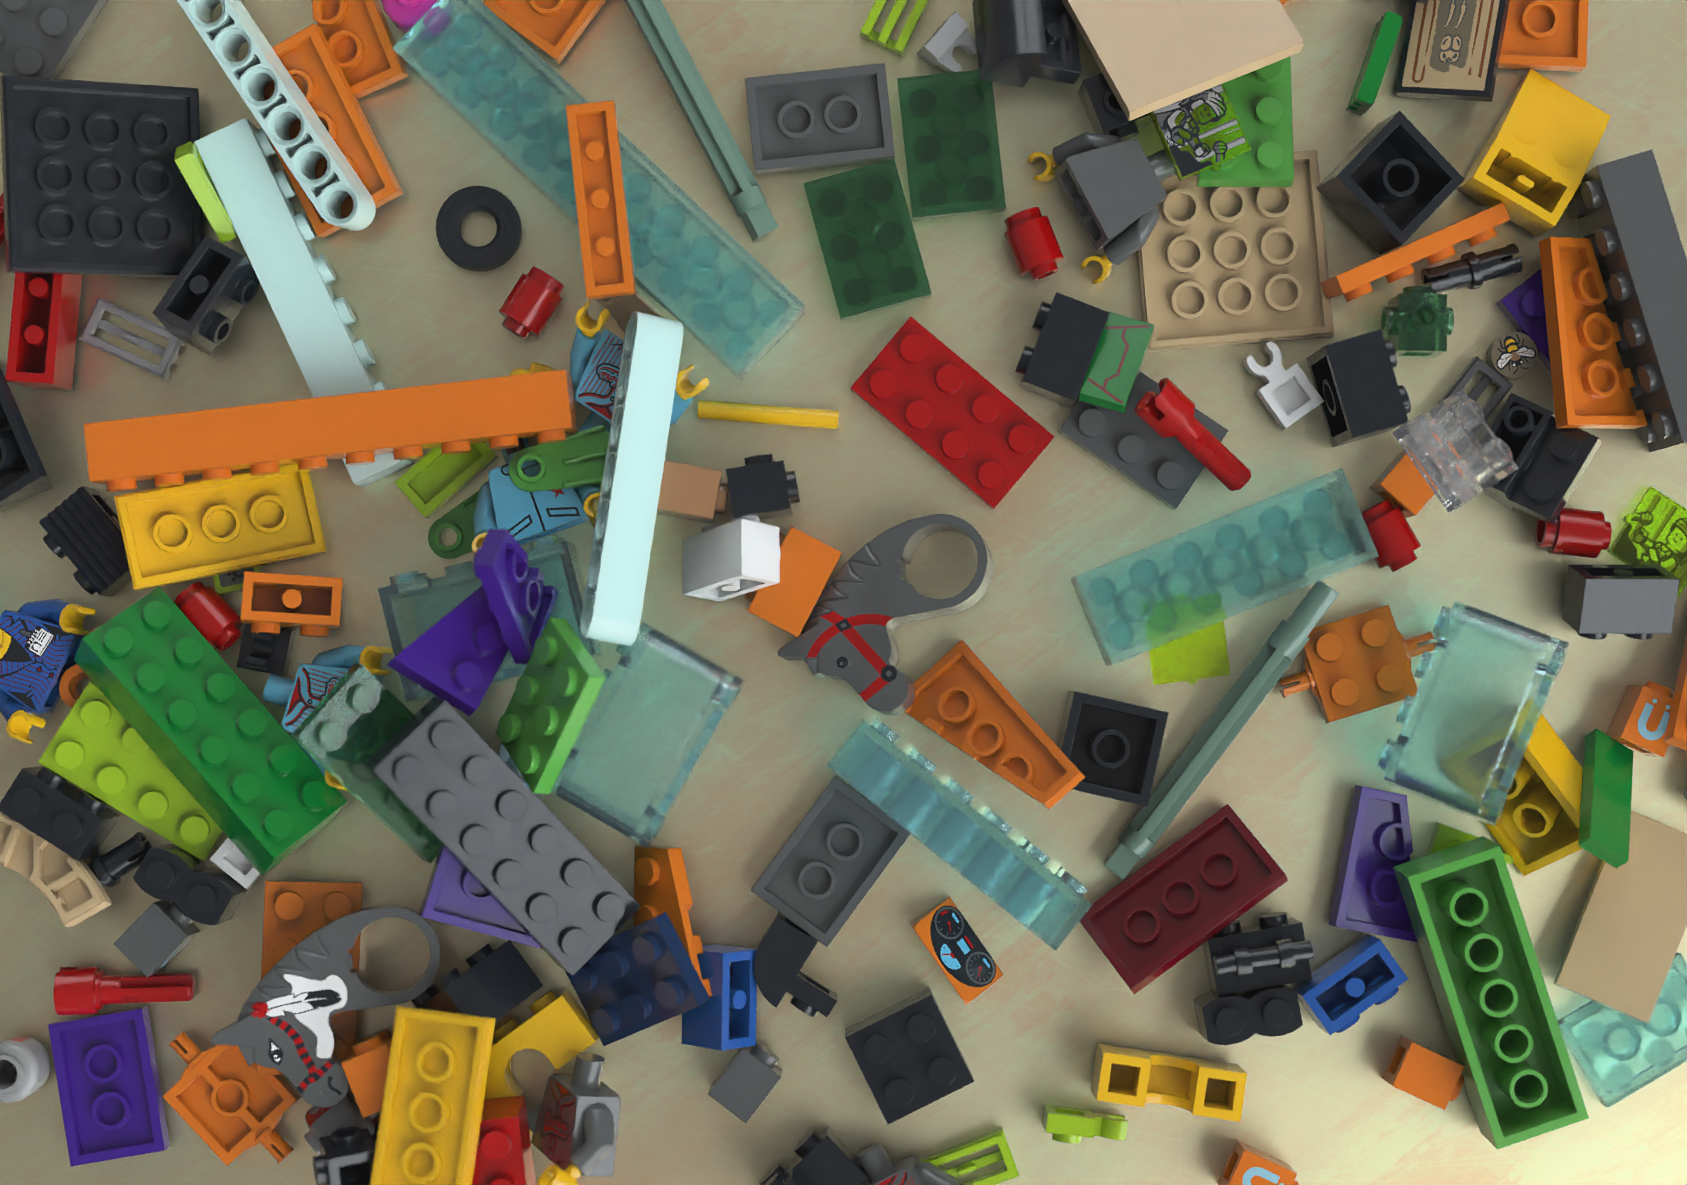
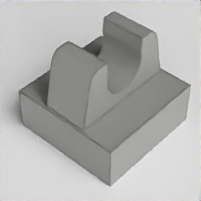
(948, 36)

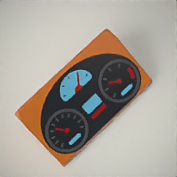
(957, 950)

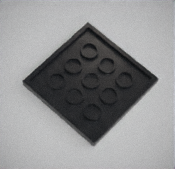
(97, 177)

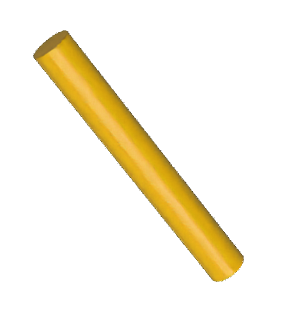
(768, 414)

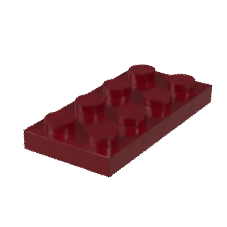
(1182, 898)

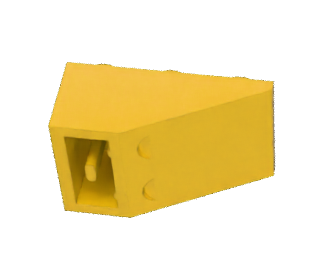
(1536, 153)

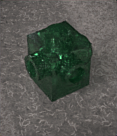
(1418, 322)

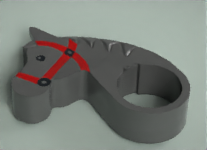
(870, 596)

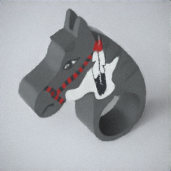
(292, 1008)

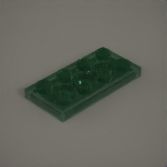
(346, 732)

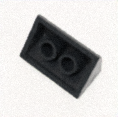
(20, 464)

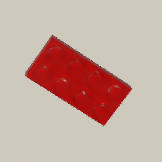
(951, 412)

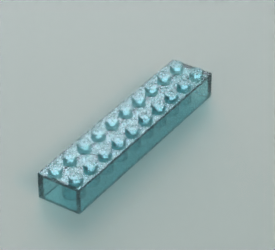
(675, 245)

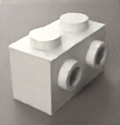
(731, 559)

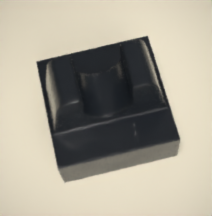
(266, 651)

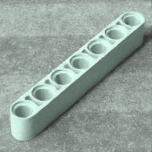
(281, 110)
(631, 479)

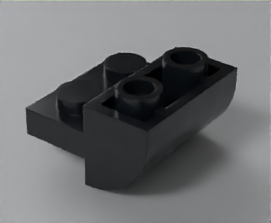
(1025, 41)
(1547, 459)

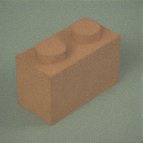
(692, 492)

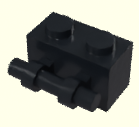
(1258, 955)

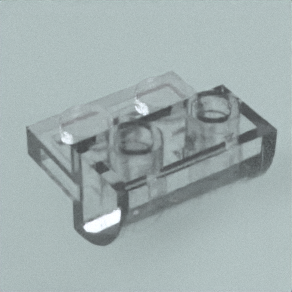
(1456, 450)

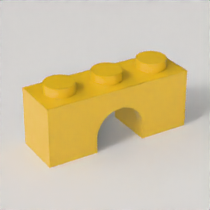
(555, 1028)
(1186, 1082)

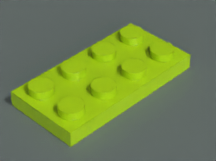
(118, 767)

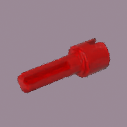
(1172, 415)
(89, 989)

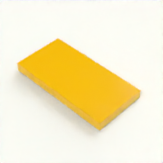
(219, 526)
(432, 1098)

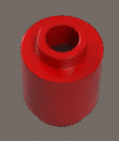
(1033, 243)
(531, 303)
(1575, 533)
(1391, 535)
(210, 615)

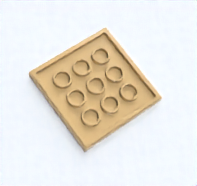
(1180, 47)
(1237, 264)

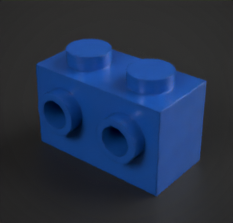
(1350, 984)
(730, 1013)

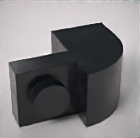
(778, 968)

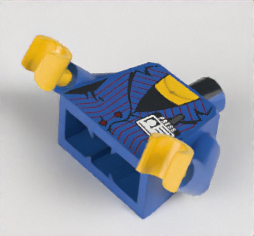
(34, 654)

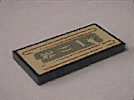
(1452, 49)

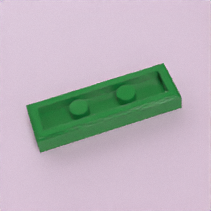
(1606, 798)

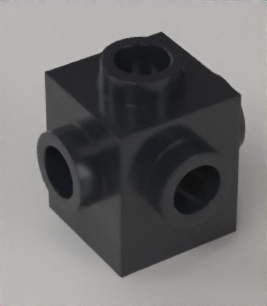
(345, 1157)

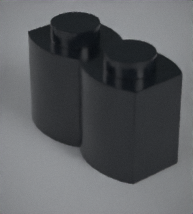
(198, 890)
(1240, 1015)

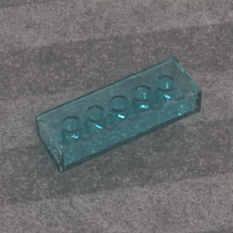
(1224, 567)
(961, 836)

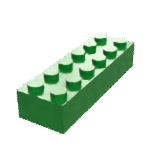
(209, 729)

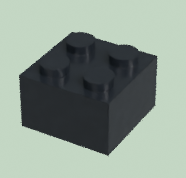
(1390, 183)
(1359, 387)
(1112, 746)
(908, 1055)

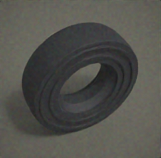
(462, 204)

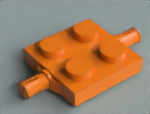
(1357, 664)
(229, 1101)

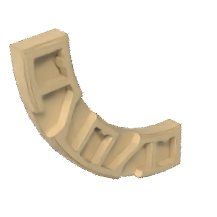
(61, 879)

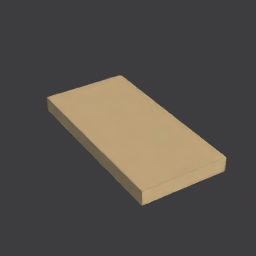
(1631, 923)

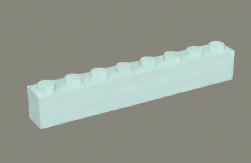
(292, 272)

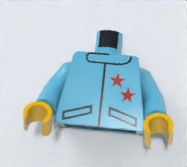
(525, 513)

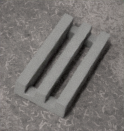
(169, 354)

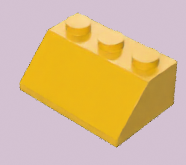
(1543, 804)

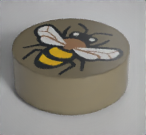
(1513, 355)

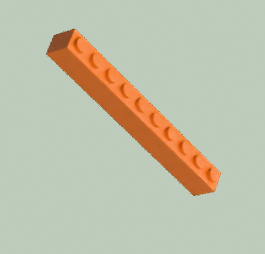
(329, 429)

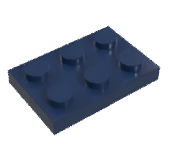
(638, 980)

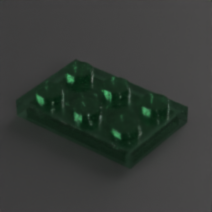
(950, 145)
(867, 239)

